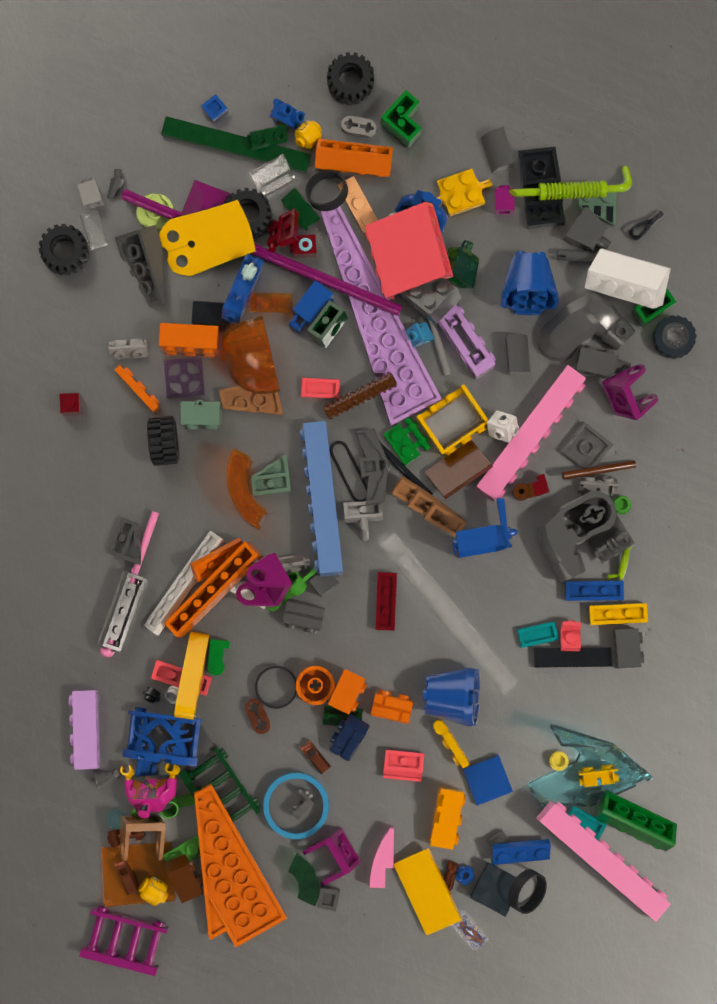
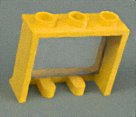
(453, 420)

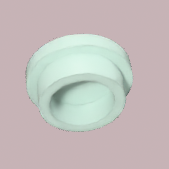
(249, 271)

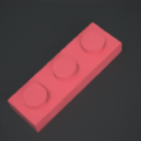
(172, 674)

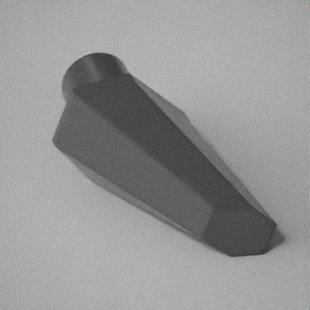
(115, 183)

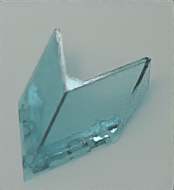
(593, 752)

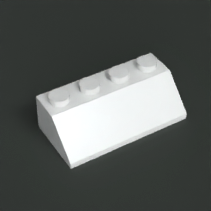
(628, 278)

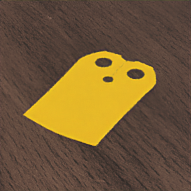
(218, 237)

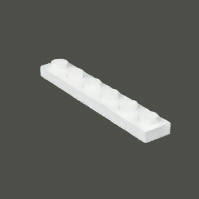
(181, 586)

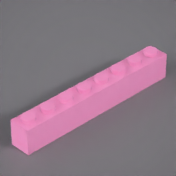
(530, 433)
(604, 861)

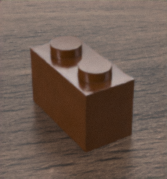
(183, 878)

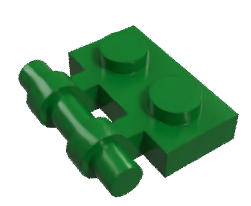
(403, 445)

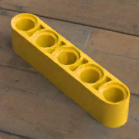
(192, 675)

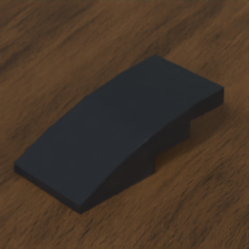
(540, 167)

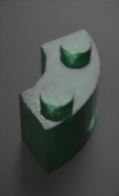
(306, 877)

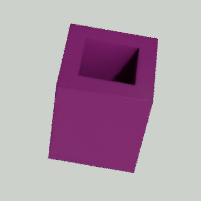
(503, 201)

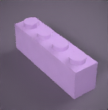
(85, 729)

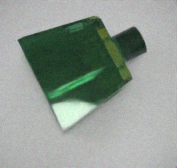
(463, 265)

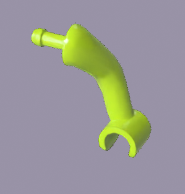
(623, 565)

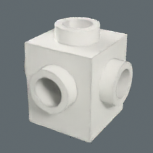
(503, 426)

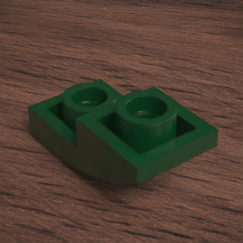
(307, 214)

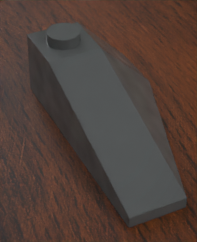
(144, 256)

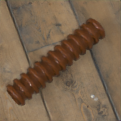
(360, 395)

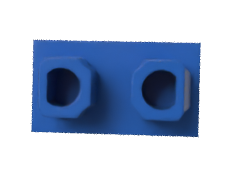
(286, 114)

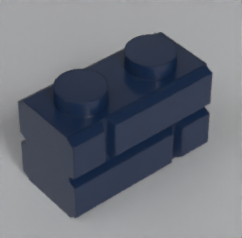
(349, 738)

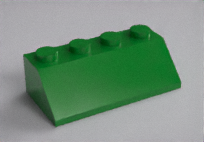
(636, 821)

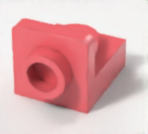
(570, 636)

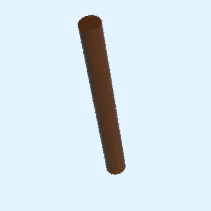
(598, 470)

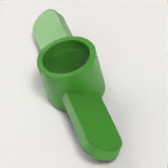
(298, 586)
(178, 802)

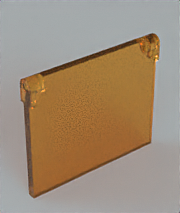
(142, 863)

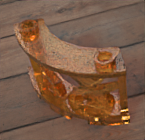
(238, 486)

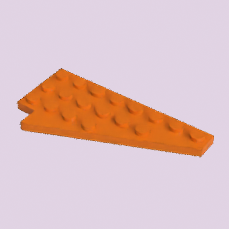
(233, 884)

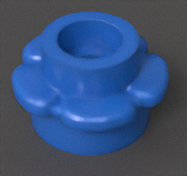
(465, 880)

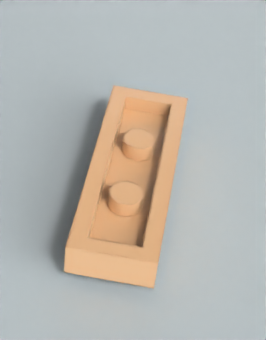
(358, 204)

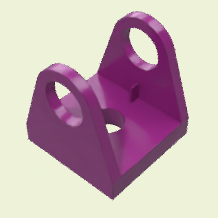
(621, 397)
(268, 585)
(342, 852)

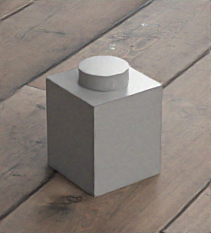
(90, 193)

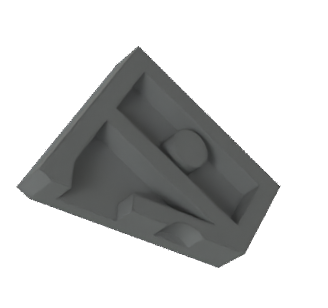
(127, 541)

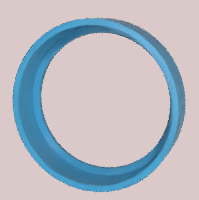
(317, 784)

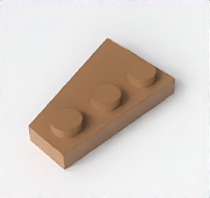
(242, 400)

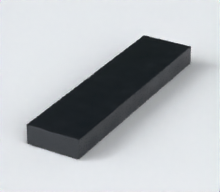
(584, 658)

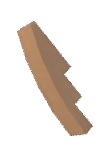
(429, 506)

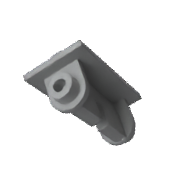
(137, 349)
(605, 484)
(296, 563)

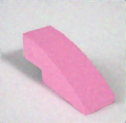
(383, 859)

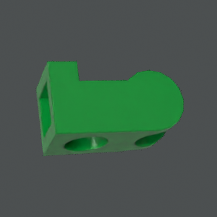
(216, 656)

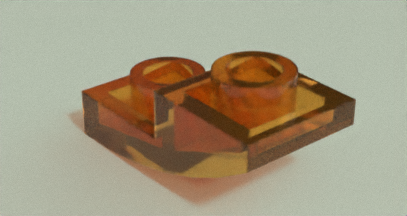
(271, 302)

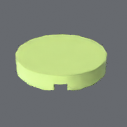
(149, 218)

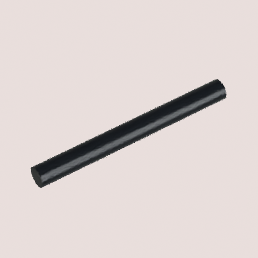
(403, 469)

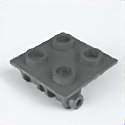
(611, 542)

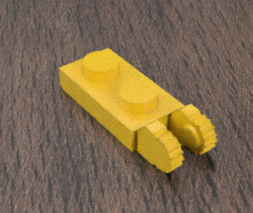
(450, 742)

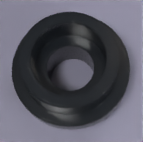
(151, 695)

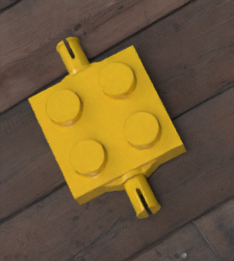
(462, 192)

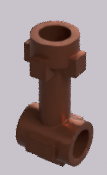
(114, 837)

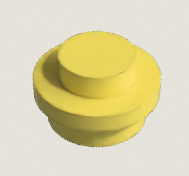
(558, 761)

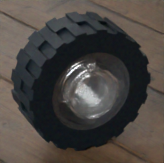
(671, 348)

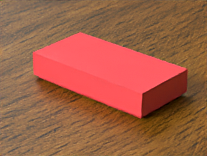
(320, 388)

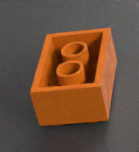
(189, 339)

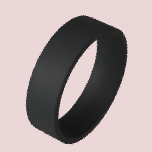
(317, 178)
(256, 687)
(518, 884)

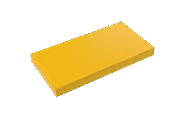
(427, 891)

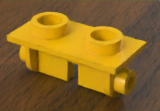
(590, 775)

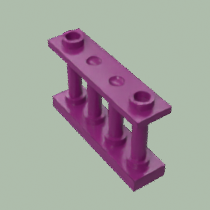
(110, 956)

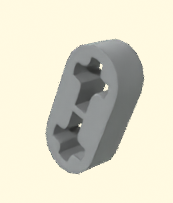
(360, 122)

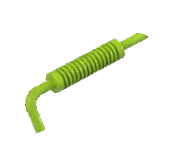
(574, 190)

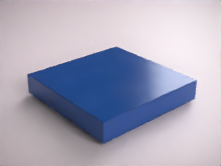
(487, 780)

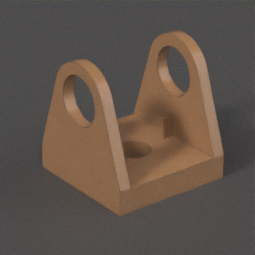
(137, 824)

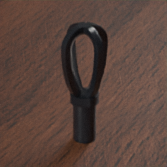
(650, 221)

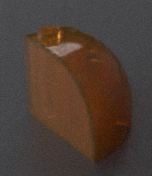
(250, 357)

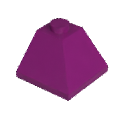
(203, 198)

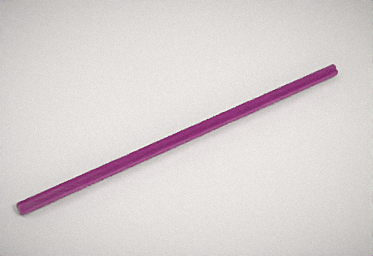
(278, 259)

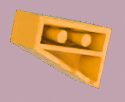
(447, 818)

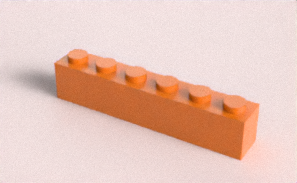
(213, 589)

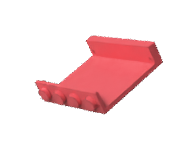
(408, 249)

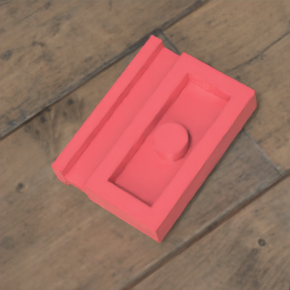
(403, 765)

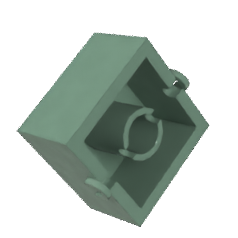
(195, 414)

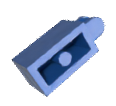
(310, 305)

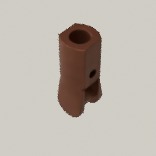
(317, 760)
(128, 880)

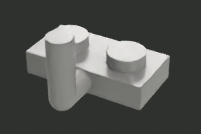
(360, 513)

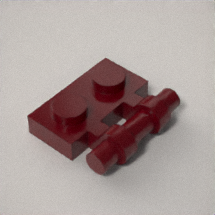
(284, 231)

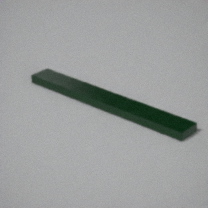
(231, 143)

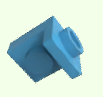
(419, 334)

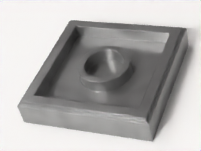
(586, 447)

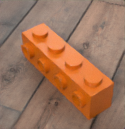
(353, 157)

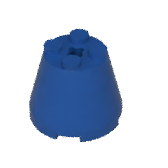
(529, 285)
(453, 696)

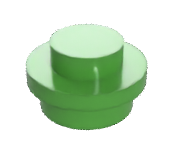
(622, 504)

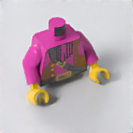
(150, 792)

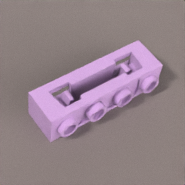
(477, 342)

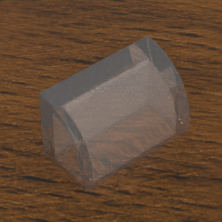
(273, 175)

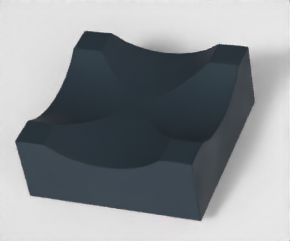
(493, 889)

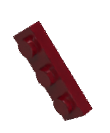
(386, 601)

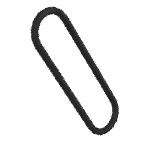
(341, 473)

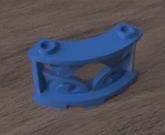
(179, 755)

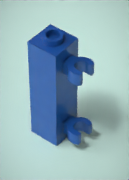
(241, 292)

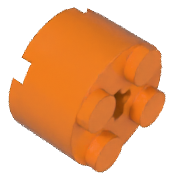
(306, 678)

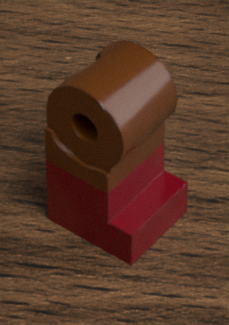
(527, 491)

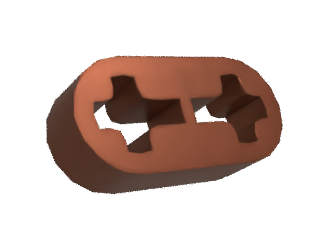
(253, 718)

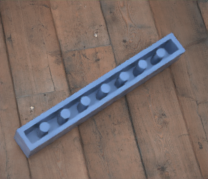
(323, 499)

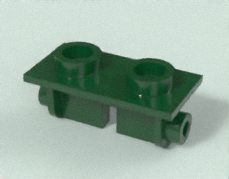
(268, 136)
(334, 716)

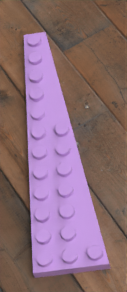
(380, 330)

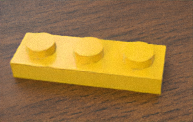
(618, 614)

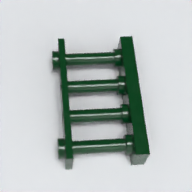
(189, 776)

